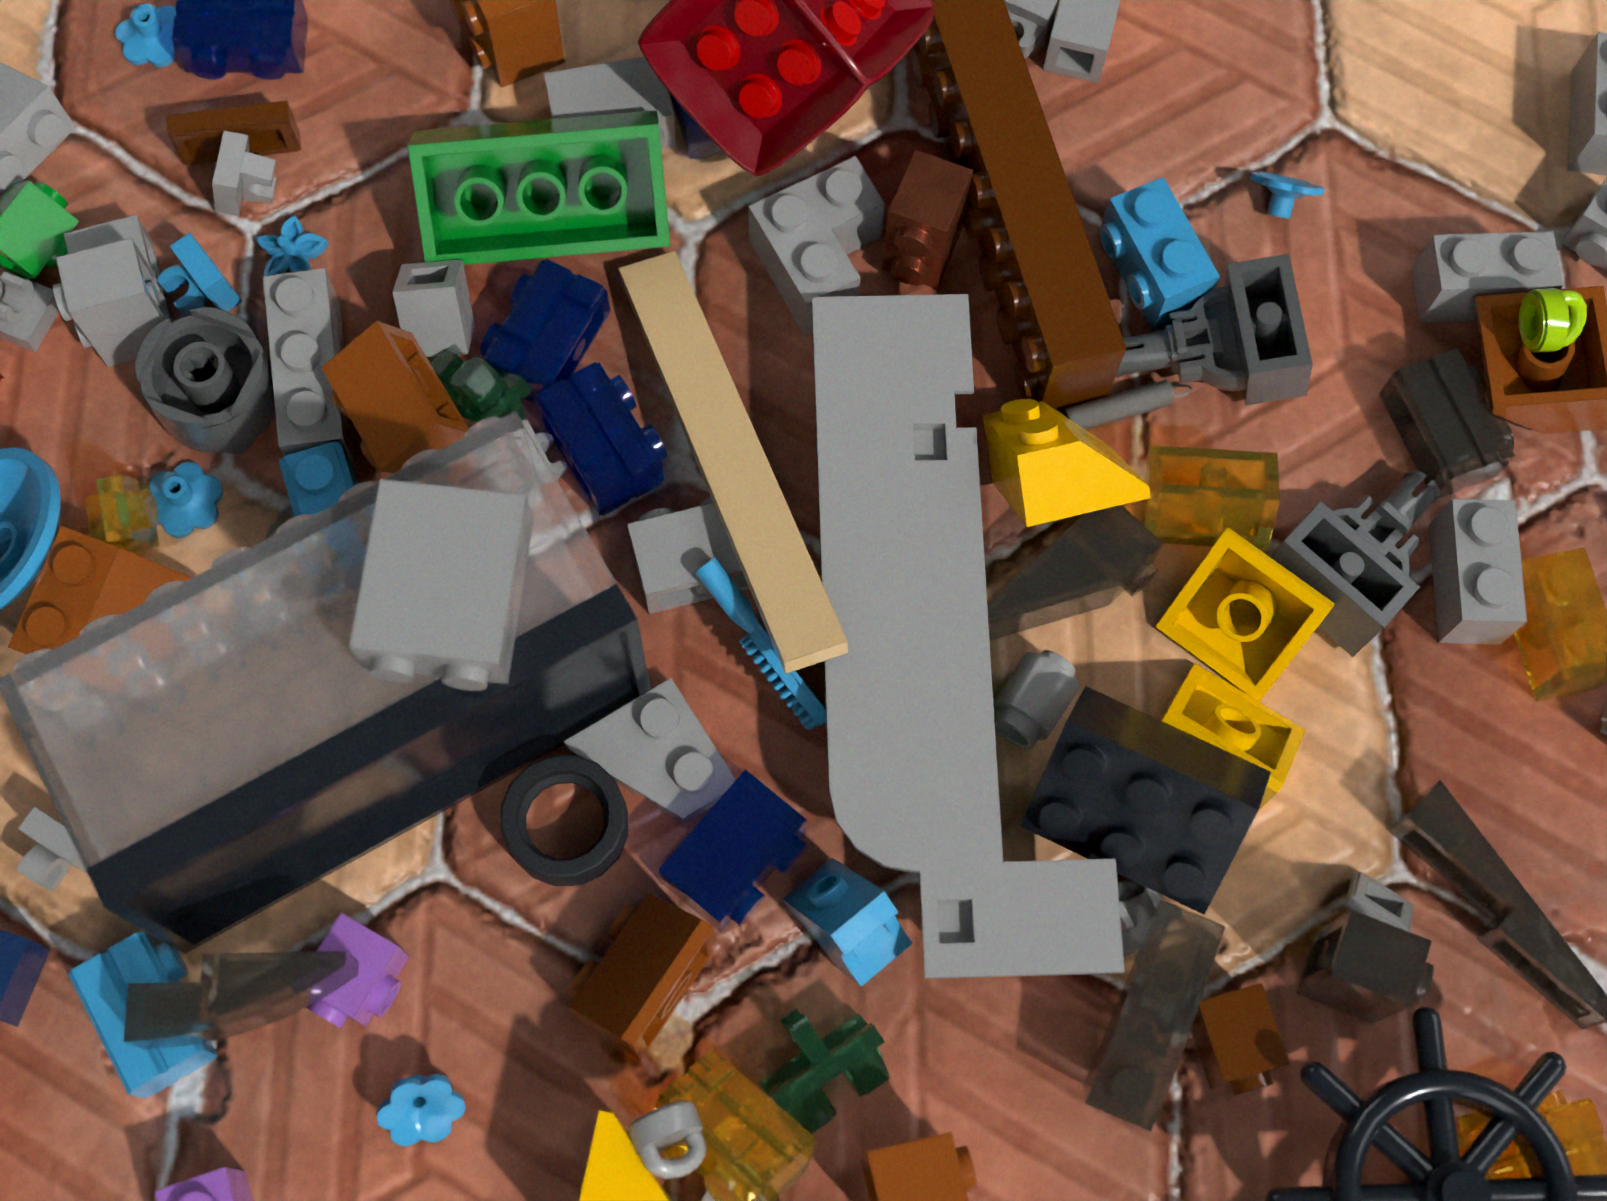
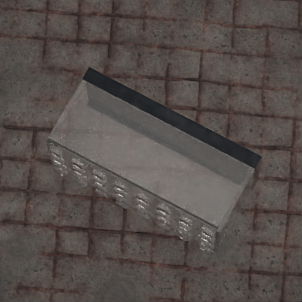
(244, 752)

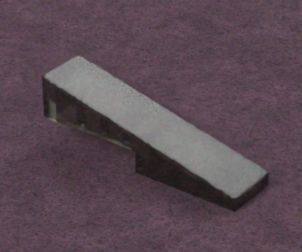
(1519, 930)

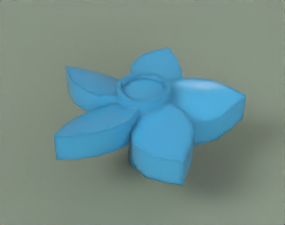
(291, 248)

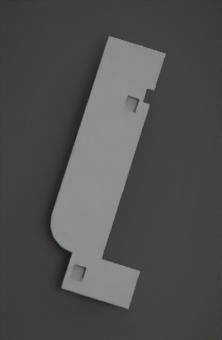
(915, 689)

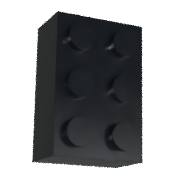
(1147, 798)

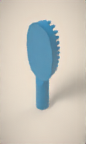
(738, 608)

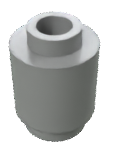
(1034, 698)

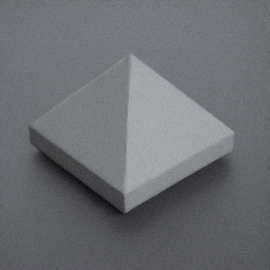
(1378, 902)

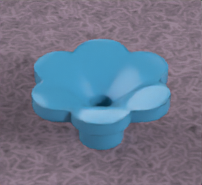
(148, 35)
(1284, 191)
(192, 504)
(420, 1109)

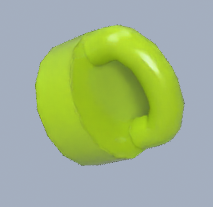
(1546, 320)

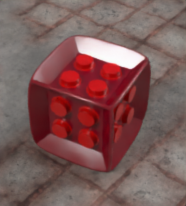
(776, 71)

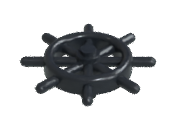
(1445, 1173)

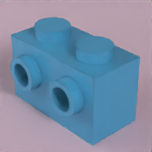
(1156, 251)

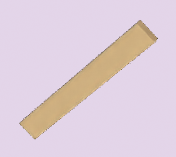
(733, 465)

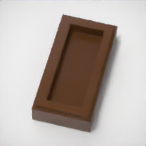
(268, 127)

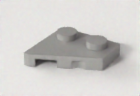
(658, 753)

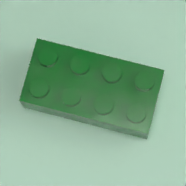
(540, 188)

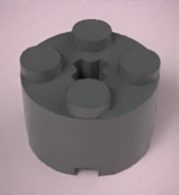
(207, 380)

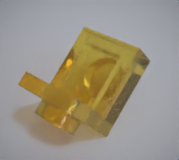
(123, 513)

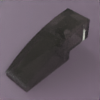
(232, 996)

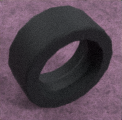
(545, 774)

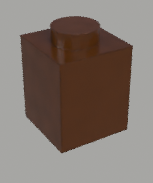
(1238, 1040)

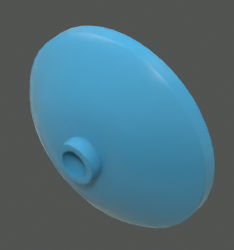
(27, 519)

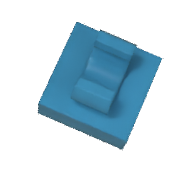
(200, 275)

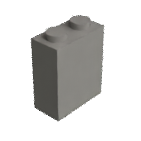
(442, 584)

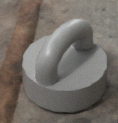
(665, 1129)

